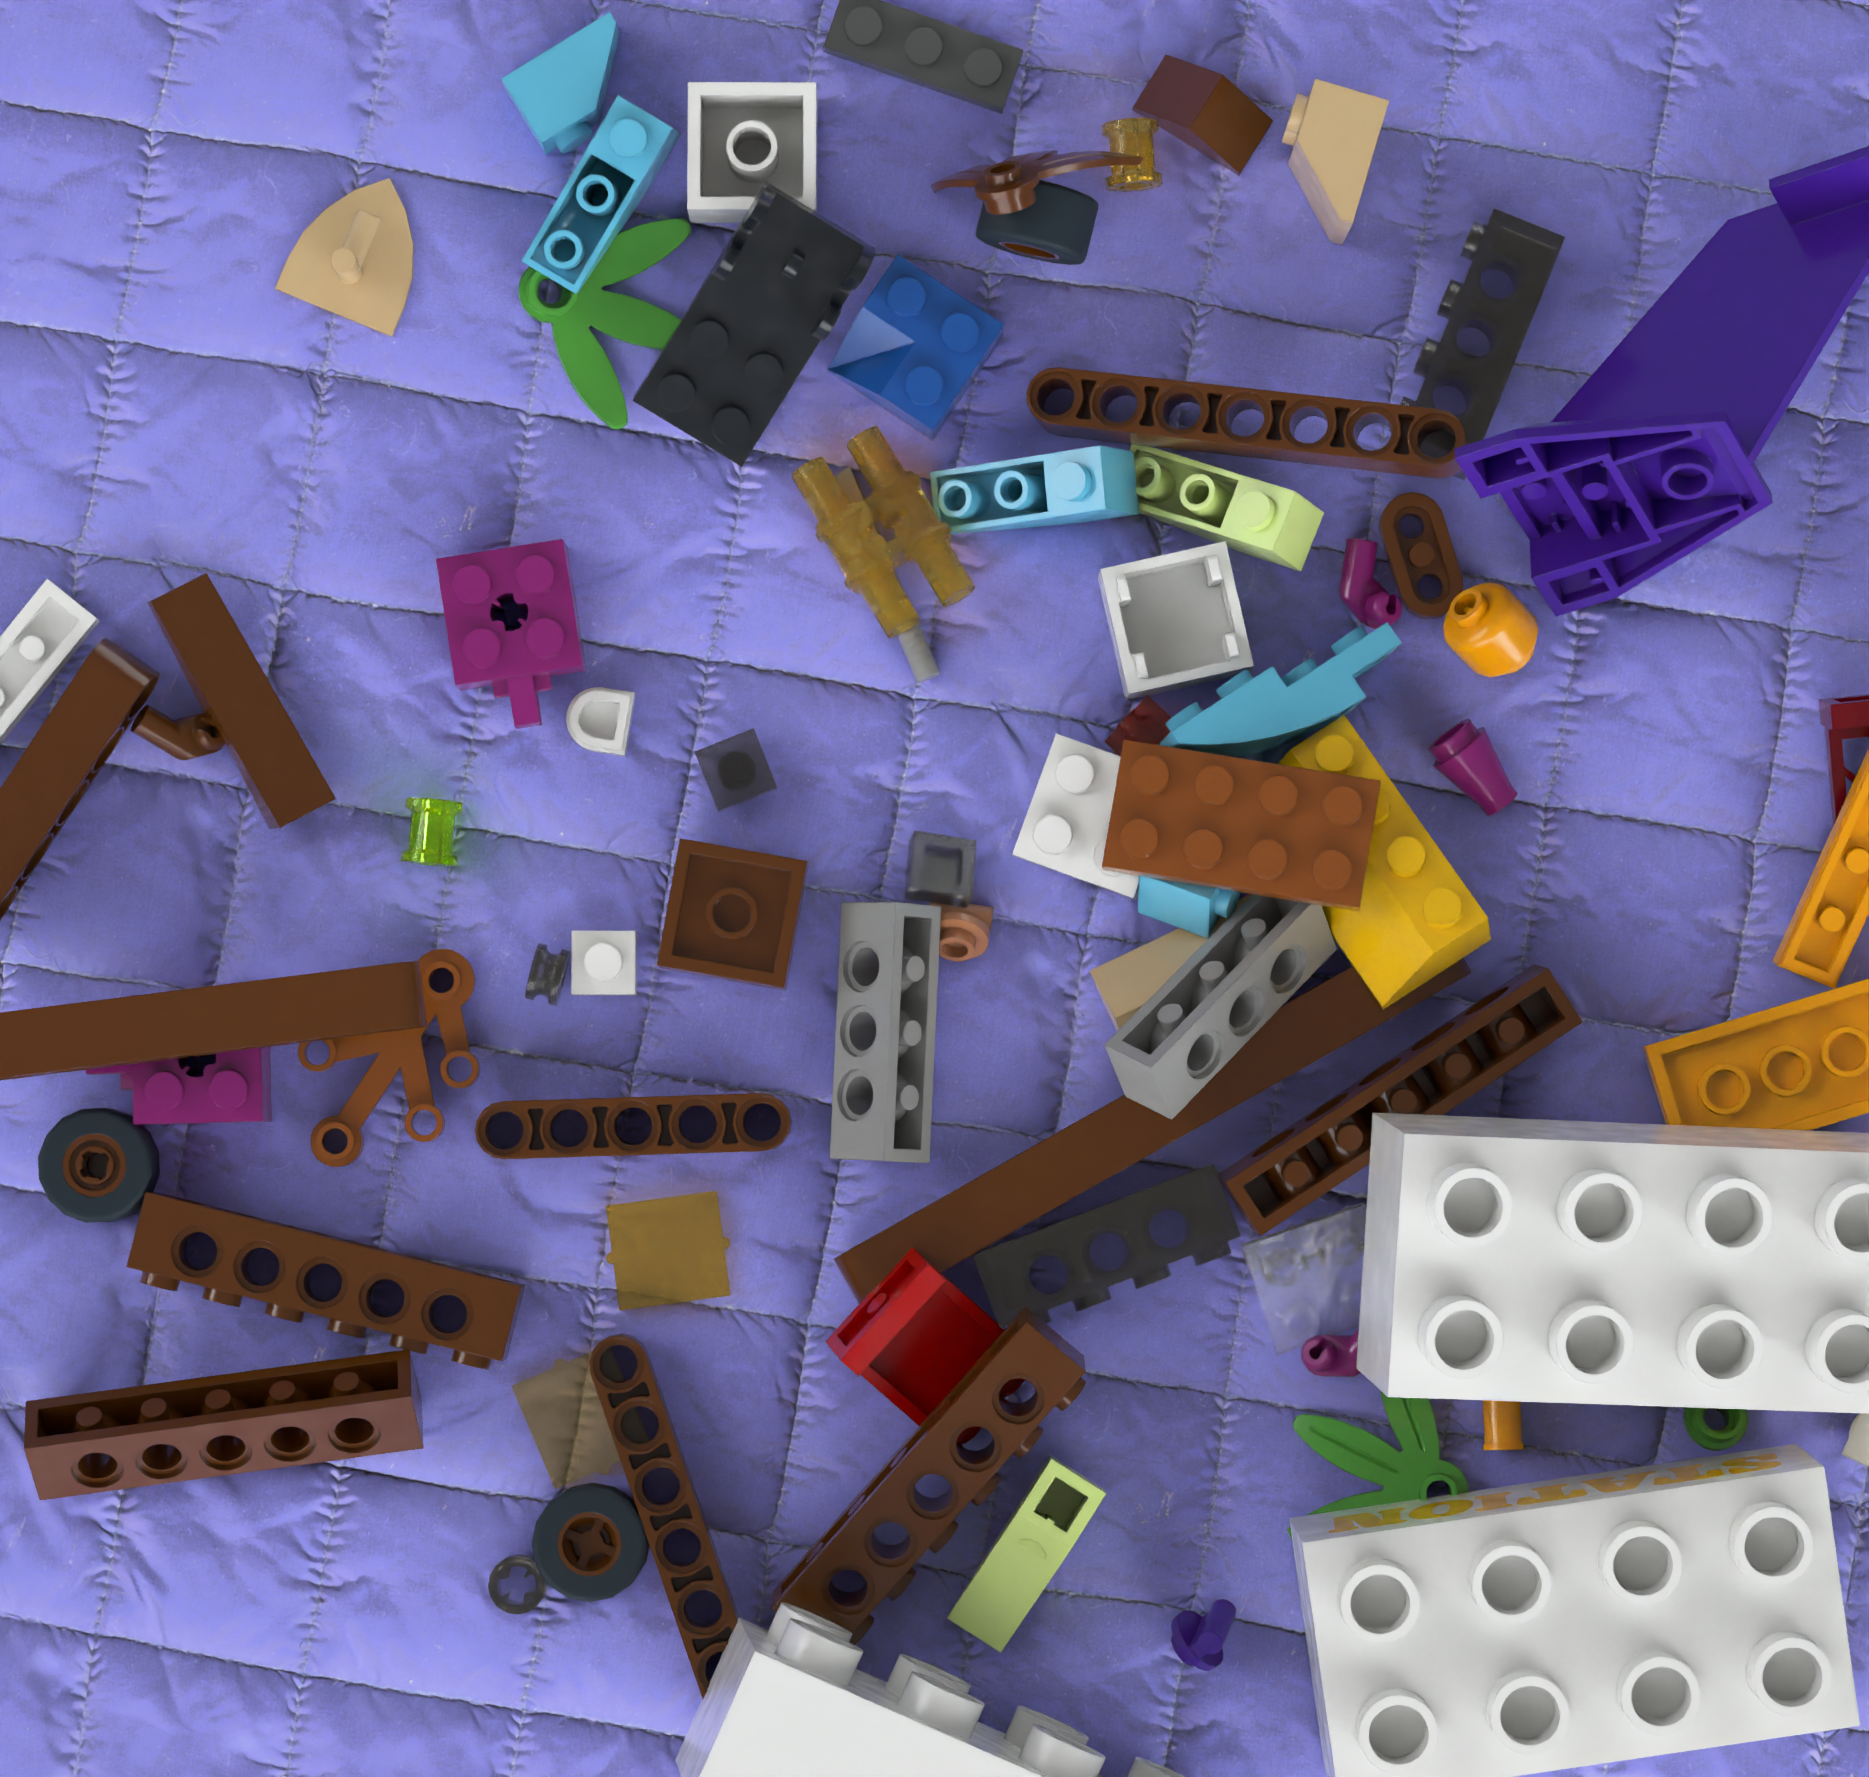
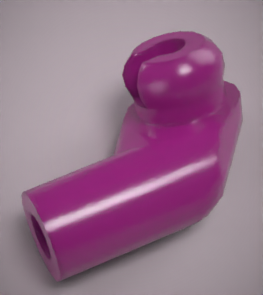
(1362, 591)

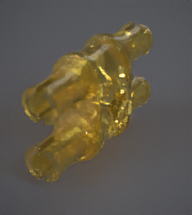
(894, 503)

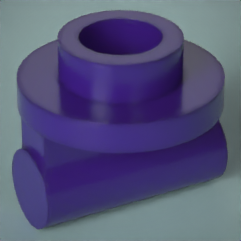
(1200, 1639)

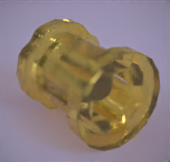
(1135, 138)

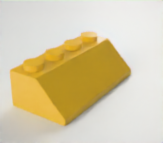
(1413, 903)

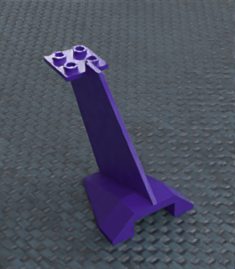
(1672, 420)

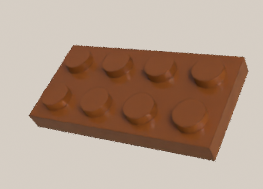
(1241, 825)

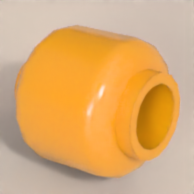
(1490, 630)

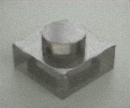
(736, 770)
(940, 869)

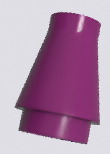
(1473, 766)

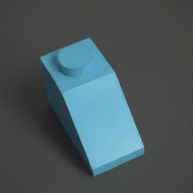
(566, 86)

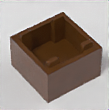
(732, 914)

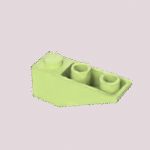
(1226, 506)
(1027, 1553)

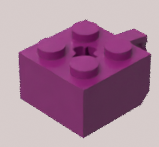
(517, 660)
(228, 1092)

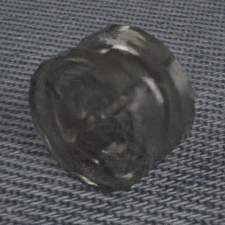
(547, 974)
(504, 1570)

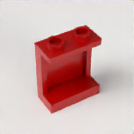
(916, 1338)

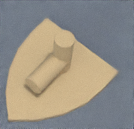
(355, 259)

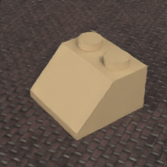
(1333, 149)

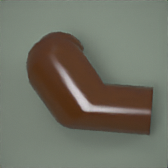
(181, 737)

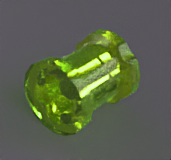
(431, 832)

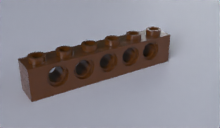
(1420, 1080)
(171, 1221)
(1023, 1351)
(223, 1424)

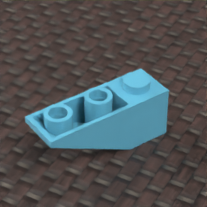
(601, 194)
(1037, 490)

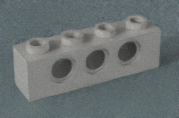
(1218, 1001)
(885, 1032)

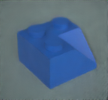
(916, 347)

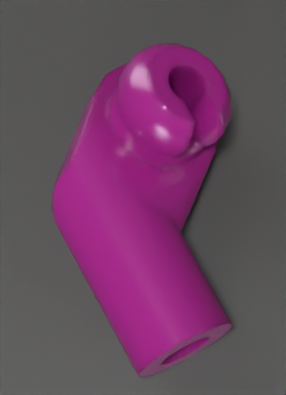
(1331, 1355)

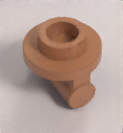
(964, 931)

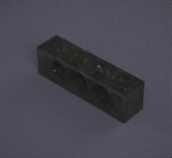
(1528, 258)
(1193, 1195)

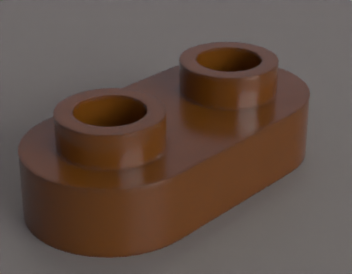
(1421, 556)

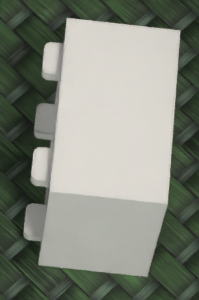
(1175, 620)

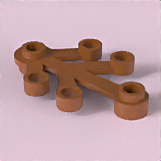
(400, 1051)

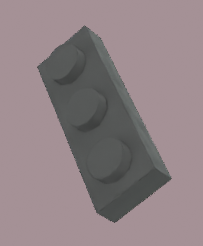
(924, 51)

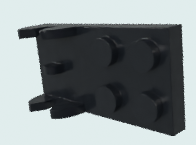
(754, 323)

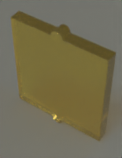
(668, 1250)
(570, 1420)

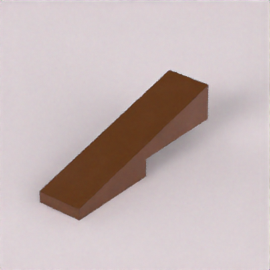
(241, 702)

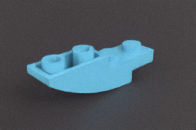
(1278, 710)

